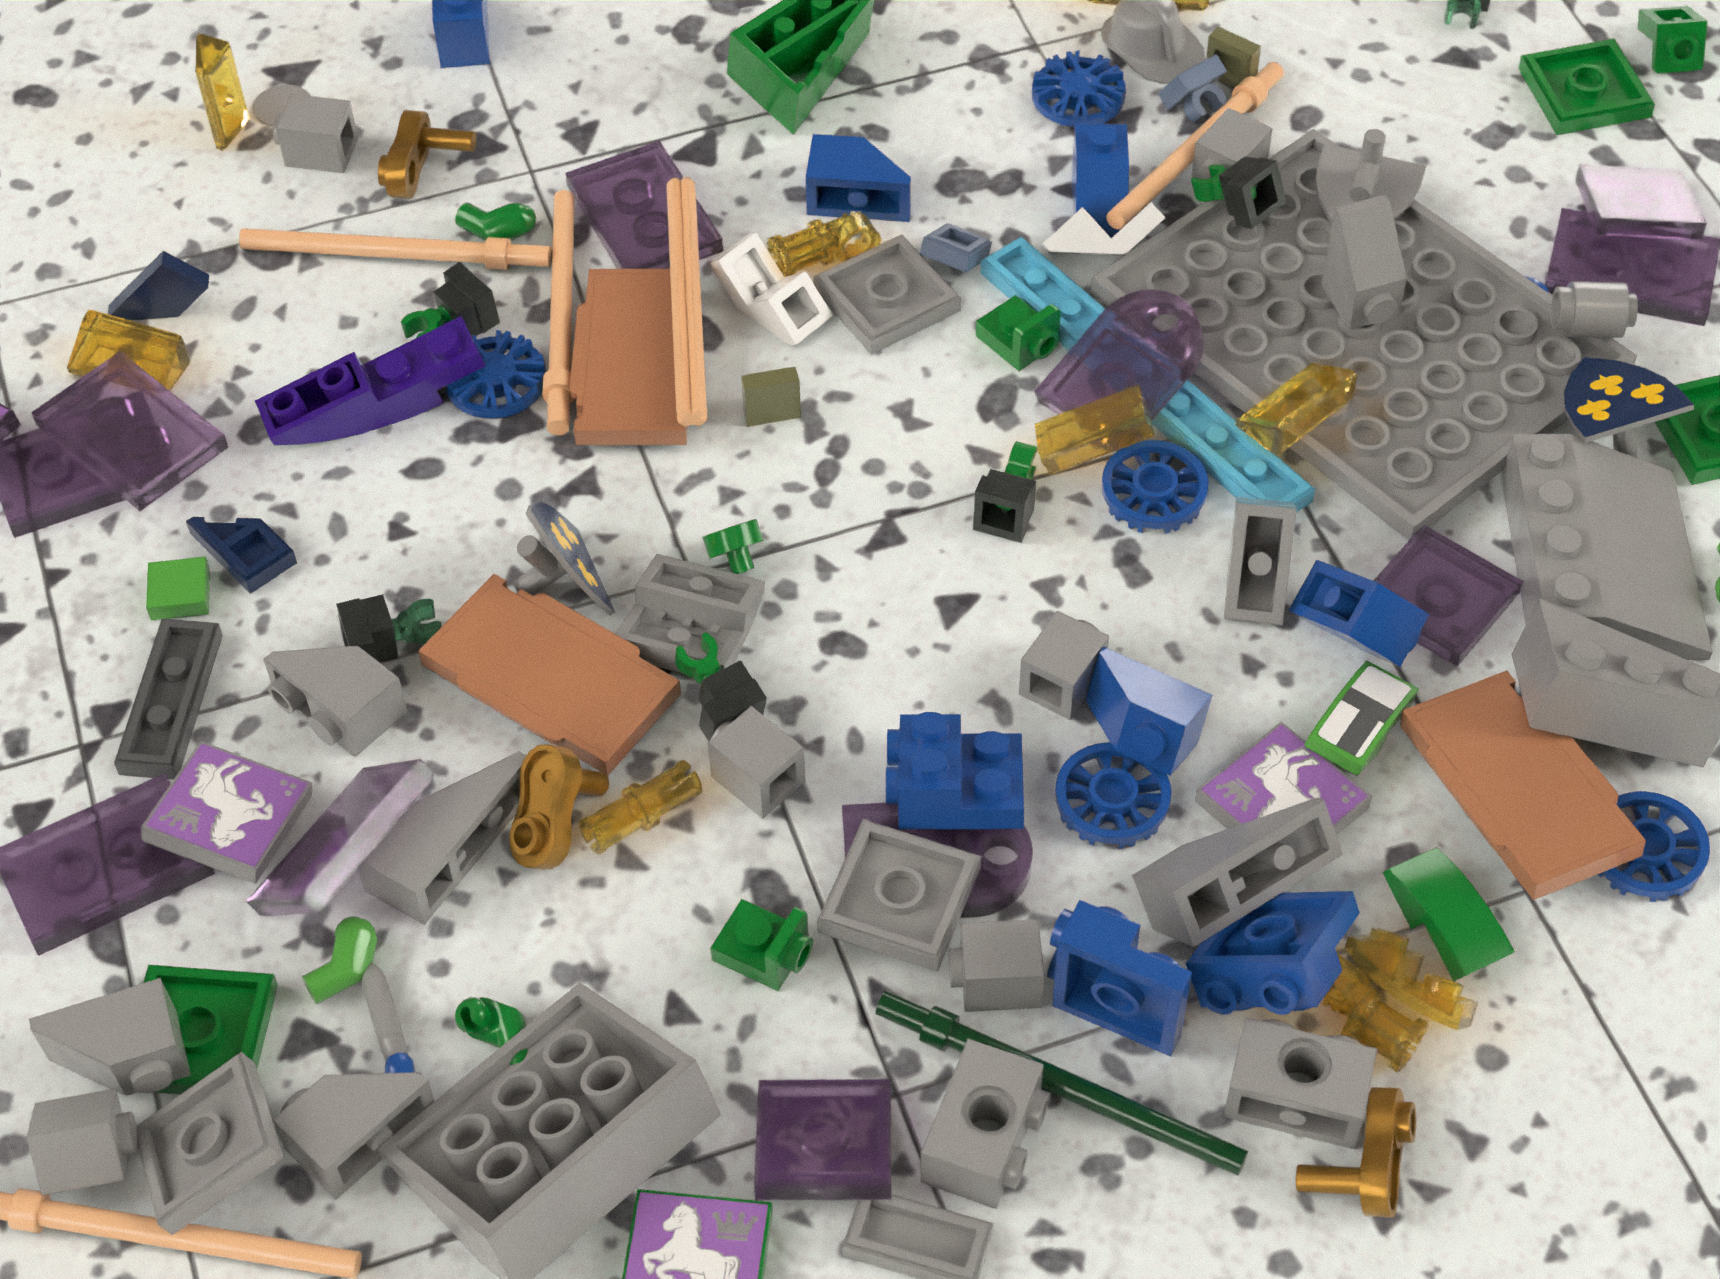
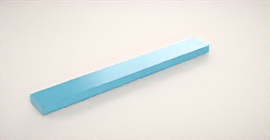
(1188, 417)

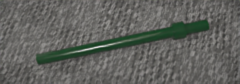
(942, 1030)

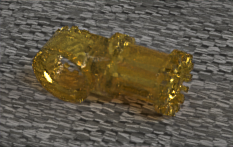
(823, 243)
(1371, 1019)

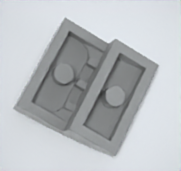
(684, 600)

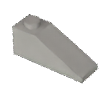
(442, 839)
(1235, 871)

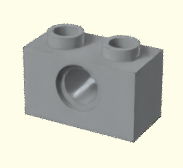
(991, 1087)
(1320, 1110)

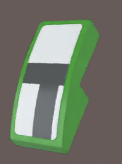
(1361, 718)

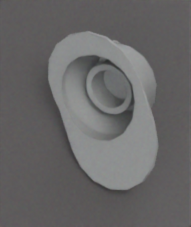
(1152, 39)

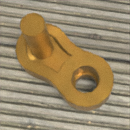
(410, 149)
(548, 789)
(1388, 1126)

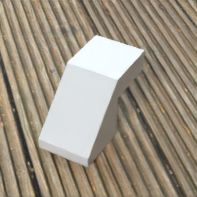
(1084, 235)
(781, 304)

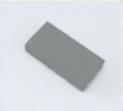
(917, 1239)

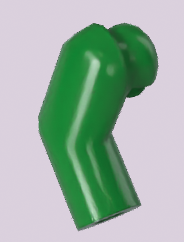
(490, 1022)

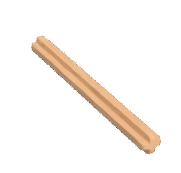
(686, 303)

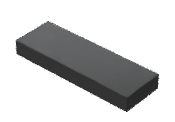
(168, 699)

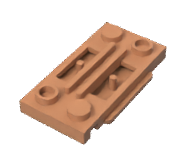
(625, 361)
(551, 672)
(1523, 786)

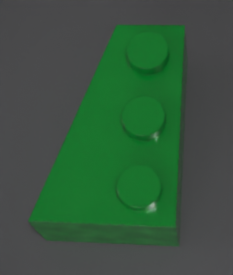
(796, 53)

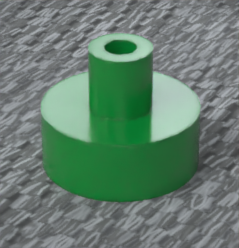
(734, 543)

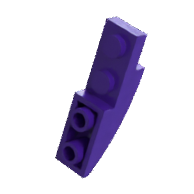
(360, 397)

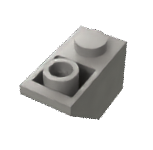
(339, 692)

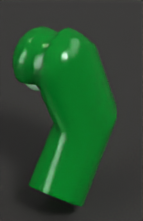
(504, 222)

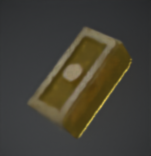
(220, 89)
(152, 349)
(1298, 406)
(1093, 430)

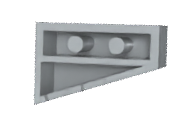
(1614, 688)

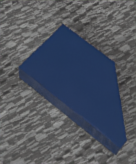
(160, 290)
(244, 549)

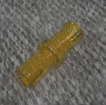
(640, 807)

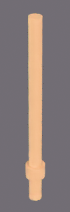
(1245, 99)
(494, 253)
(557, 378)
(32, 1212)

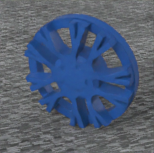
(1079, 89)
(500, 377)
(1154, 486)
(1111, 796)
(1660, 848)

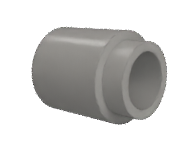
(1593, 309)

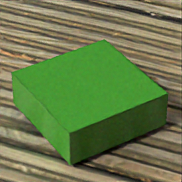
(178, 588)

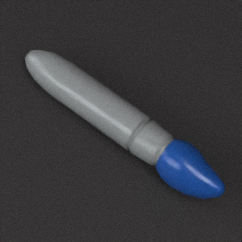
(386, 1021)

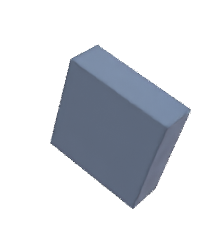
(955, 247)

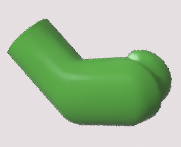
(351, 956)

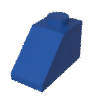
(461, 32)
(1100, 170)
(855, 176)
(1359, 612)
(1146, 711)

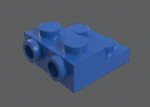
(953, 776)
(1275, 954)
(1113, 982)

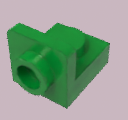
(1676, 36)
(1020, 332)
(763, 944)

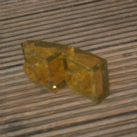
(1396, 970)

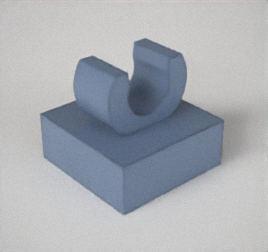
(1196, 84)

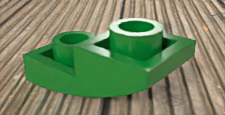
(1455, 915)

